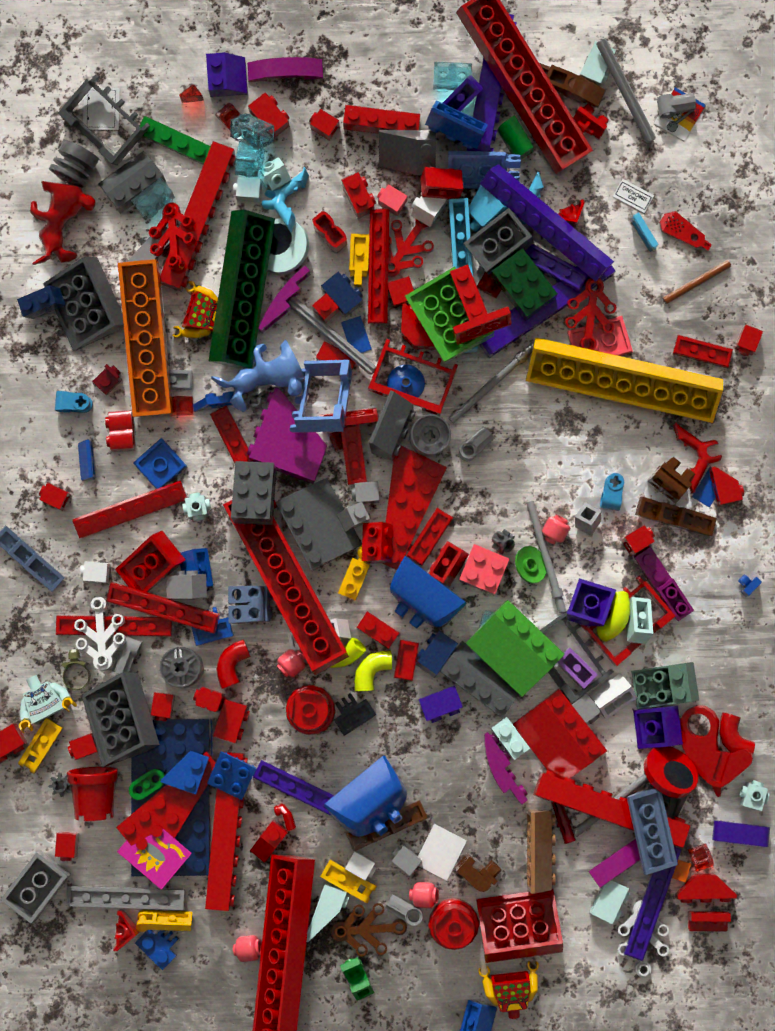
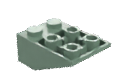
(665, 685)

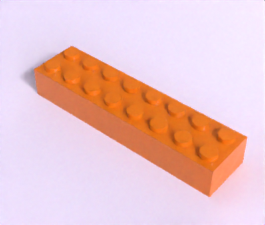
(145, 338)

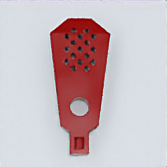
(685, 232)

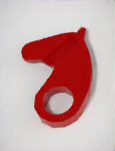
(712, 765)

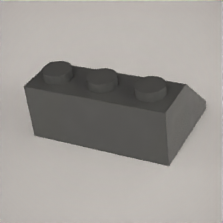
(130, 181)
(391, 426)

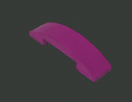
(285, 68)

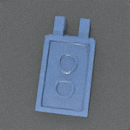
(477, 164)

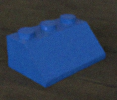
(455, 125)

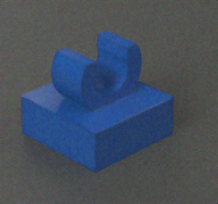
(749, 585)

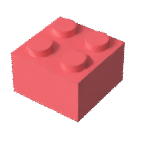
(484, 569)

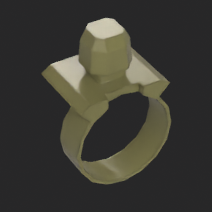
(74, 656)

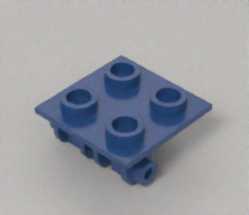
(231, 775)

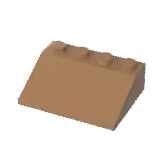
(540, 850)

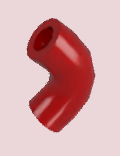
(227, 663)
(730, 736)

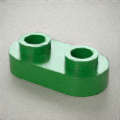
(147, 784)

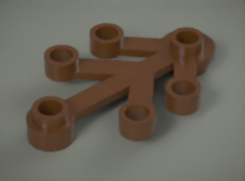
(365, 929)

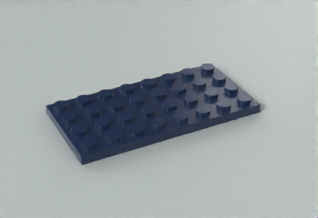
(176, 740)

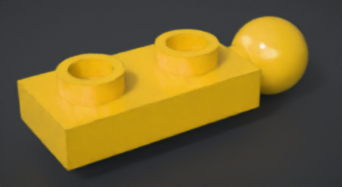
(354, 577)

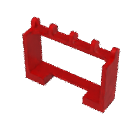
(425, 405)
(661, 622)

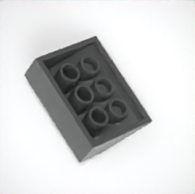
(89, 303)
(315, 524)
(120, 718)

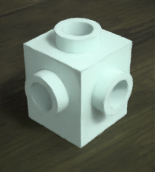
(274, 174)
(200, 513)
(747, 795)

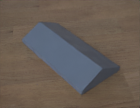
(652, 831)

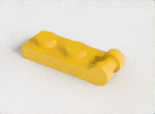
(40, 745)
(347, 881)
(164, 920)

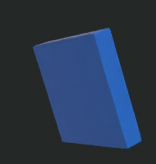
(160, 464)

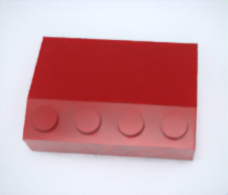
(559, 736)
(519, 926)

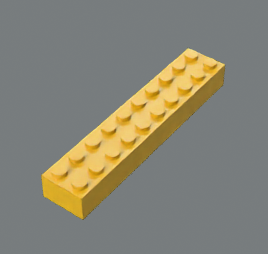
(624, 380)

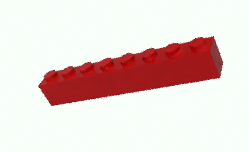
(201, 209)
(598, 804)
(223, 848)

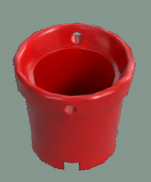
(310, 709)
(93, 791)
(453, 924)

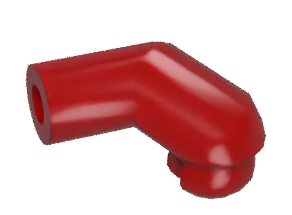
(287, 816)

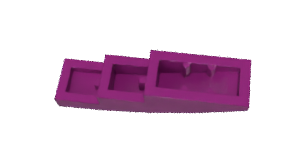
(280, 305)
(616, 864)

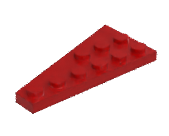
(410, 494)
(164, 810)

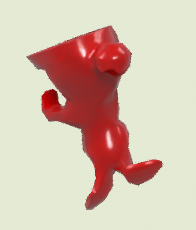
(64, 205)

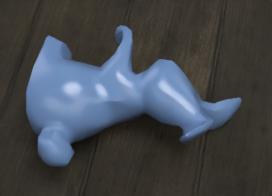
(281, 372)

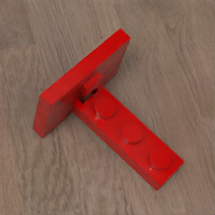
(479, 320)
(352, 443)

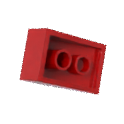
(150, 563)

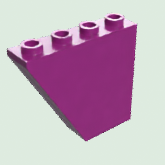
(291, 452)

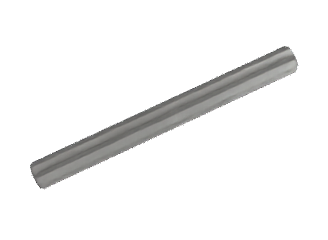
(626, 90)
(332, 335)

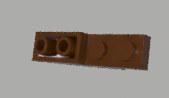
(574, 86)

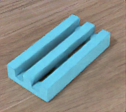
(644, 232)

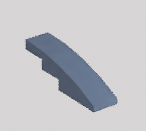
(29, 559)

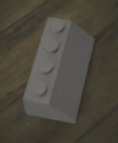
(479, 680)

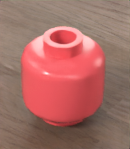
(556, 529)
(291, 663)
(424, 895)
(247, 948)

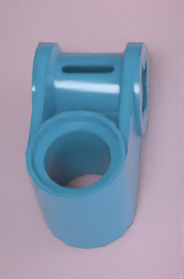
(69, 402)
(612, 496)

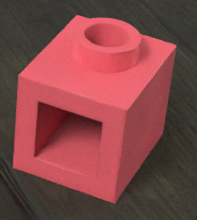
(392, 199)

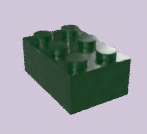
(524, 284)

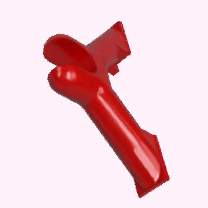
(701, 449)

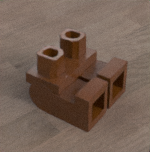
(667, 478)
(478, 877)

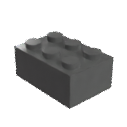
(253, 493)

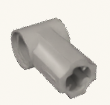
(671, 105)
(476, 443)
(126, 655)
(402, 909)

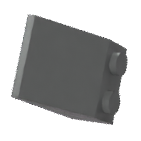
(407, 150)
(499, 241)

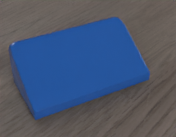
(86, 460)

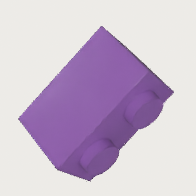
(576, 668)

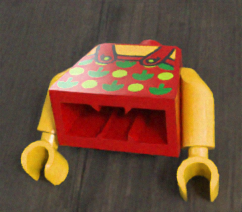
(199, 314)
(511, 990)

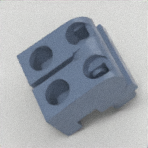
(257, 606)

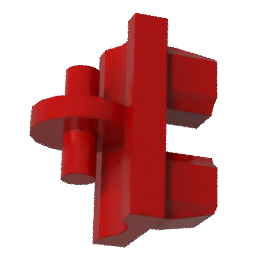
(589, 123)

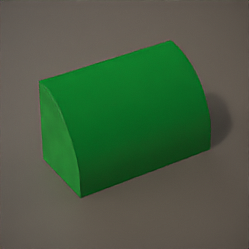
(515, 137)

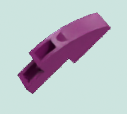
(663, 583)
(498, 761)

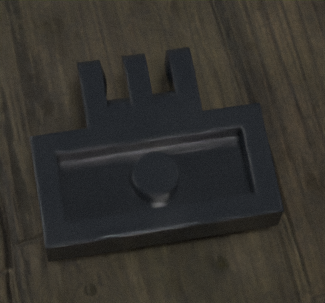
(353, 714)

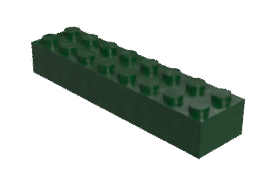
(241, 289)

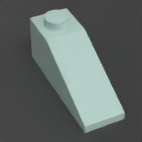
(327, 908)

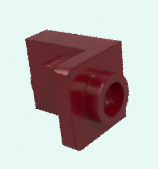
(108, 379)

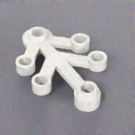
(101, 636)
(654, 941)

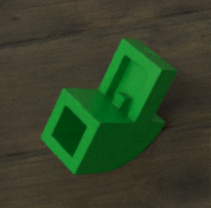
(357, 978)

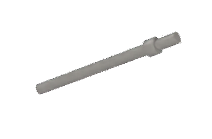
(519, 358)
(556, 592)
(625, 793)

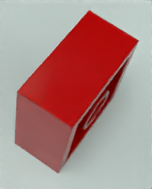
(398, 290)

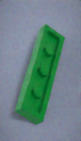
(175, 140)

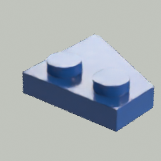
(213, 401)
(187, 773)

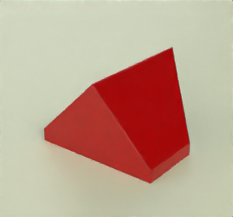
(572, 213)
(125, 930)

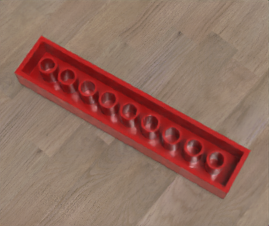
(524, 82)
(292, 594)
(283, 943)

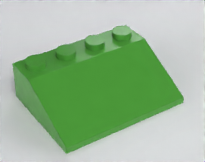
(440, 310)
(515, 648)

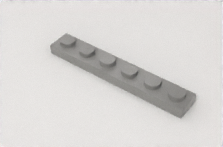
(125, 897)

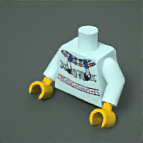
(42, 702)

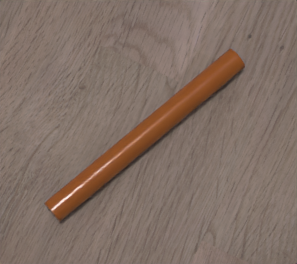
(696, 282)

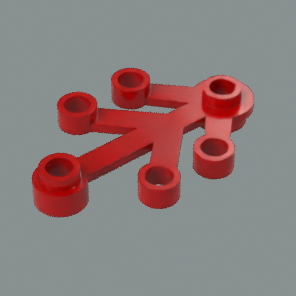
(171, 213)
(405, 248)
(591, 311)

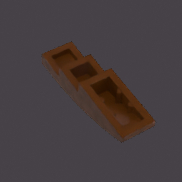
(676, 516)
(410, 815)

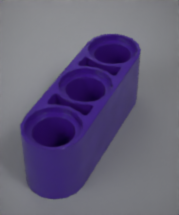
(741, 833)

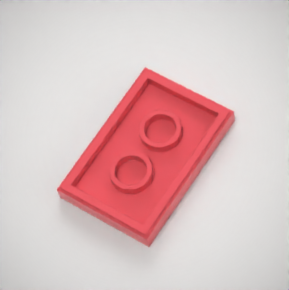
(613, 343)

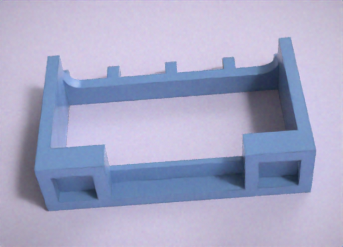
(323, 423)

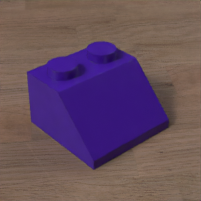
(226, 74)
(590, 603)
(658, 727)

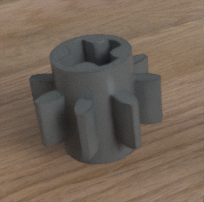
(255, 395)
(503, 541)
(55, 785)

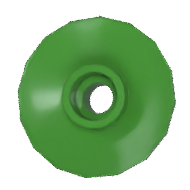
(530, 564)

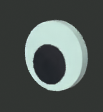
(287, 248)

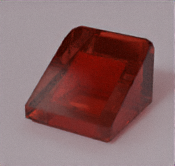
(191, 94)
(227, 113)
(489, 286)
(182, 406)
(336, 440)
(701, 857)

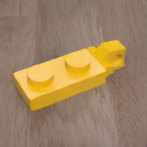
(359, 257)

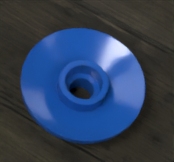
(408, 372)

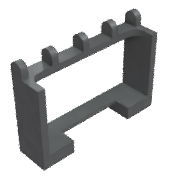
(104, 150)
(563, 686)

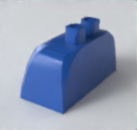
(423, 596)
(369, 800)

